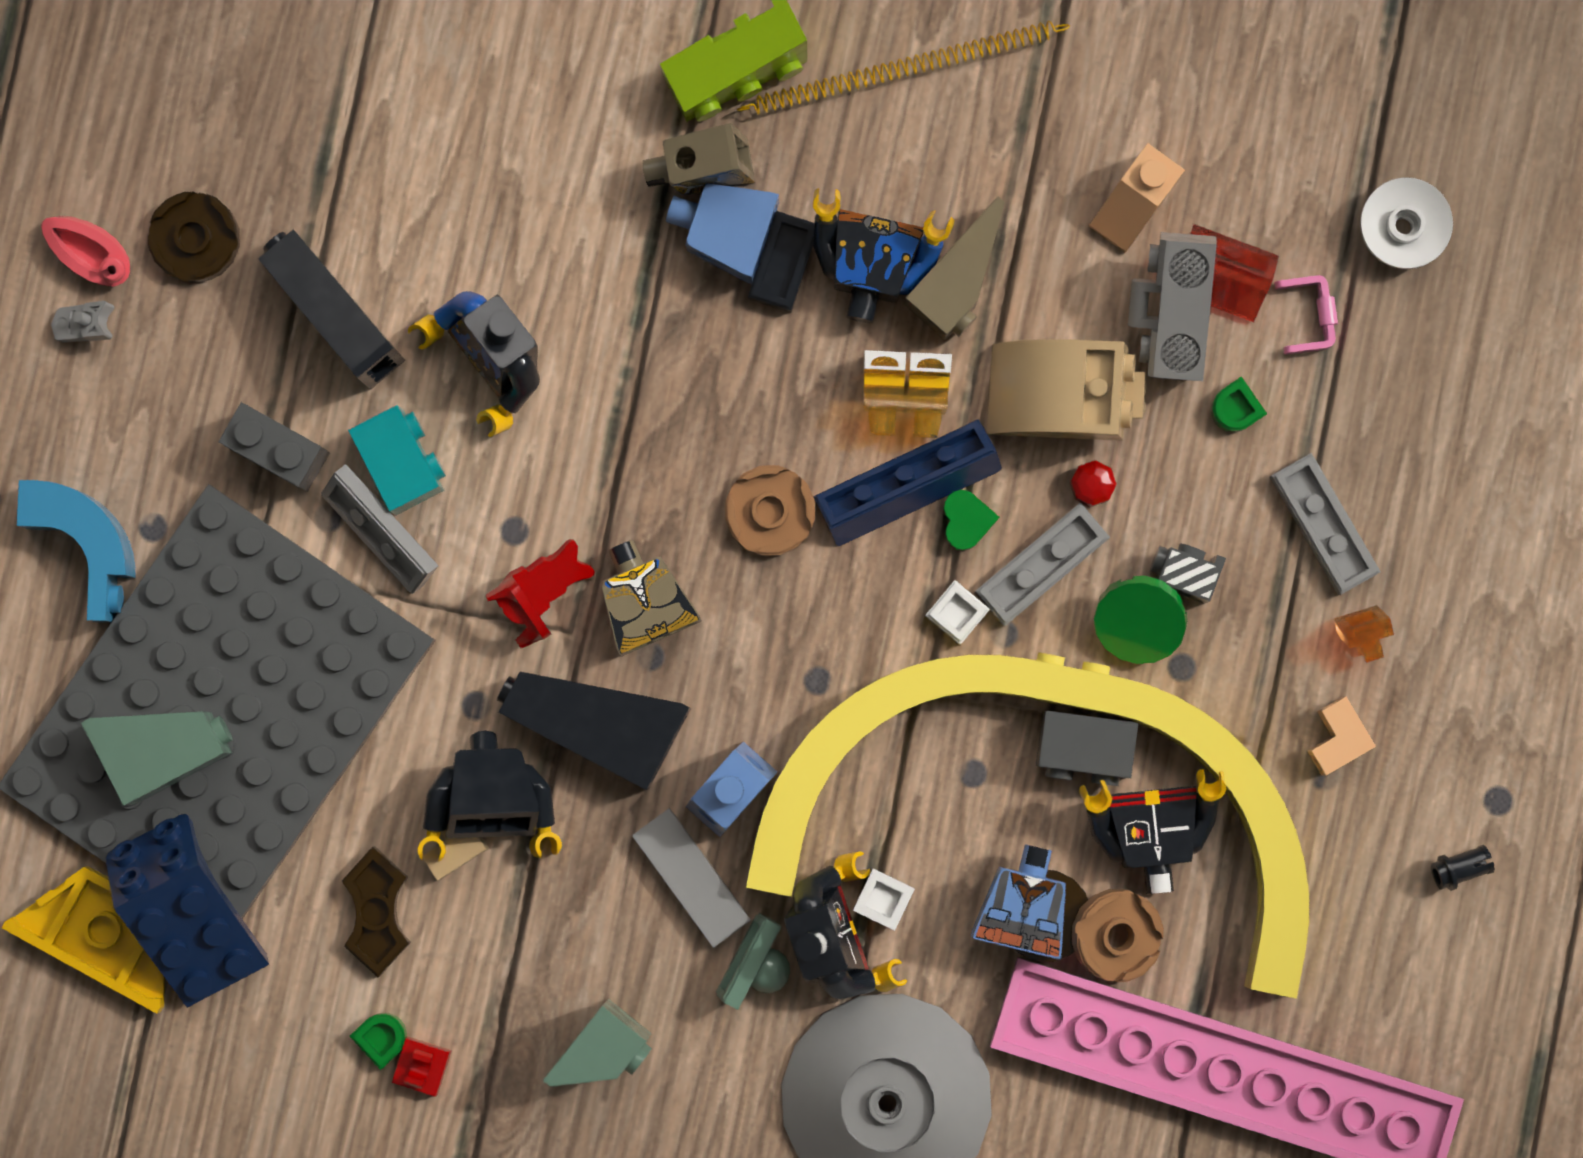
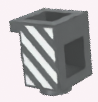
(1188, 571)

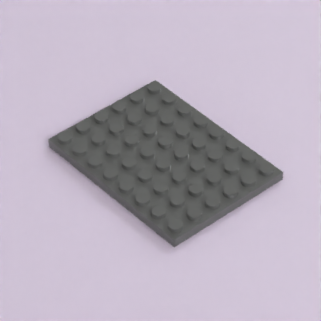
(240, 630)

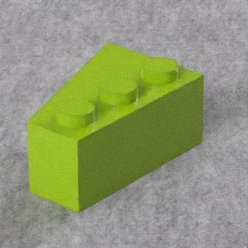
(736, 62)

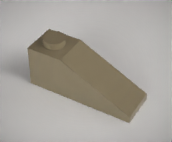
(953, 285)

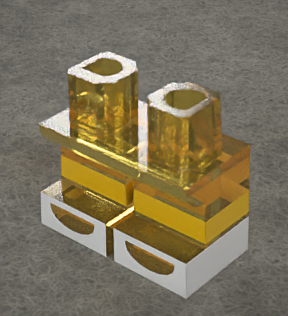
(926, 390)

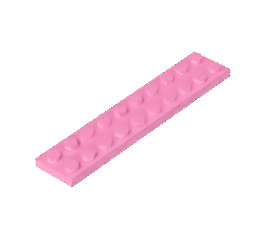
(1219, 1069)

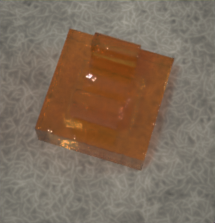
(1363, 631)

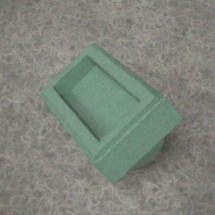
(755, 964)

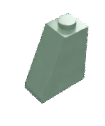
(156, 749)

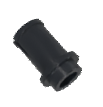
(1461, 867)

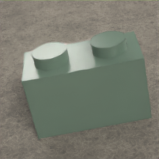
(602, 1049)

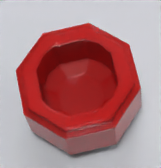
(1093, 483)

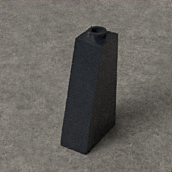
(330, 308)
(605, 725)

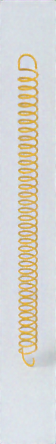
(856, 82)

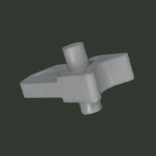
(82, 322)

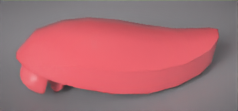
(87, 250)

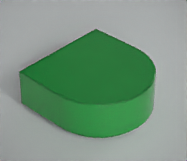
(1236, 407)
(381, 1038)

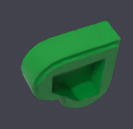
(967, 519)

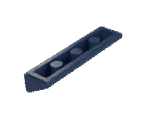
(908, 482)

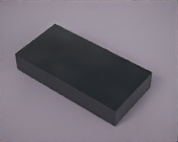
(783, 262)

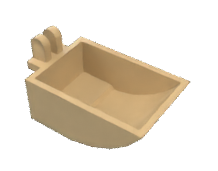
(1064, 389)

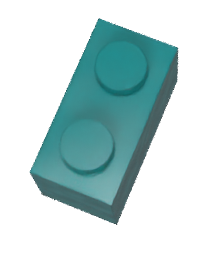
(397, 459)

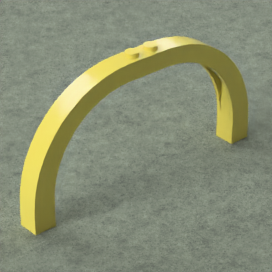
(1278, 858)

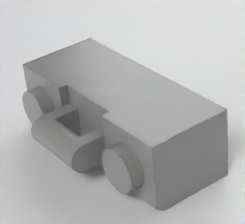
(1185, 282)

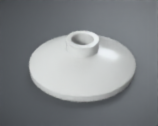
(1419, 205)

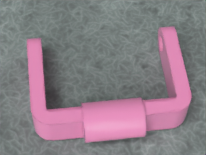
(1326, 312)

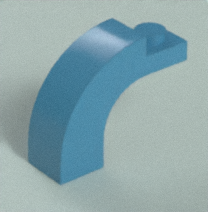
(97, 531)

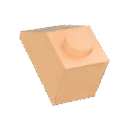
(1136, 197)

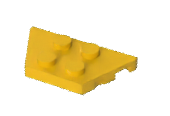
(86, 933)

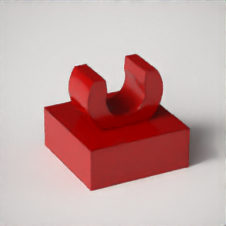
(421, 1066)

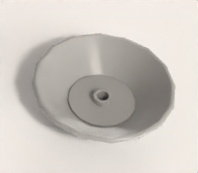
(878, 1050)

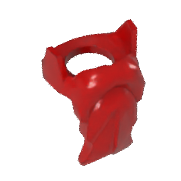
(529, 590)

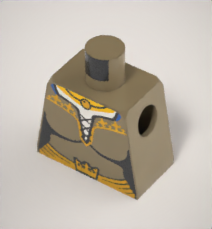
(720, 158)
(644, 600)

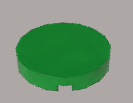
(1140, 619)

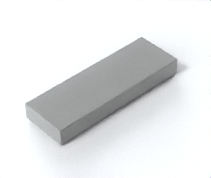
(1325, 524)
(379, 529)
(1042, 564)
(691, 877)

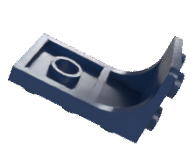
(181, 912)

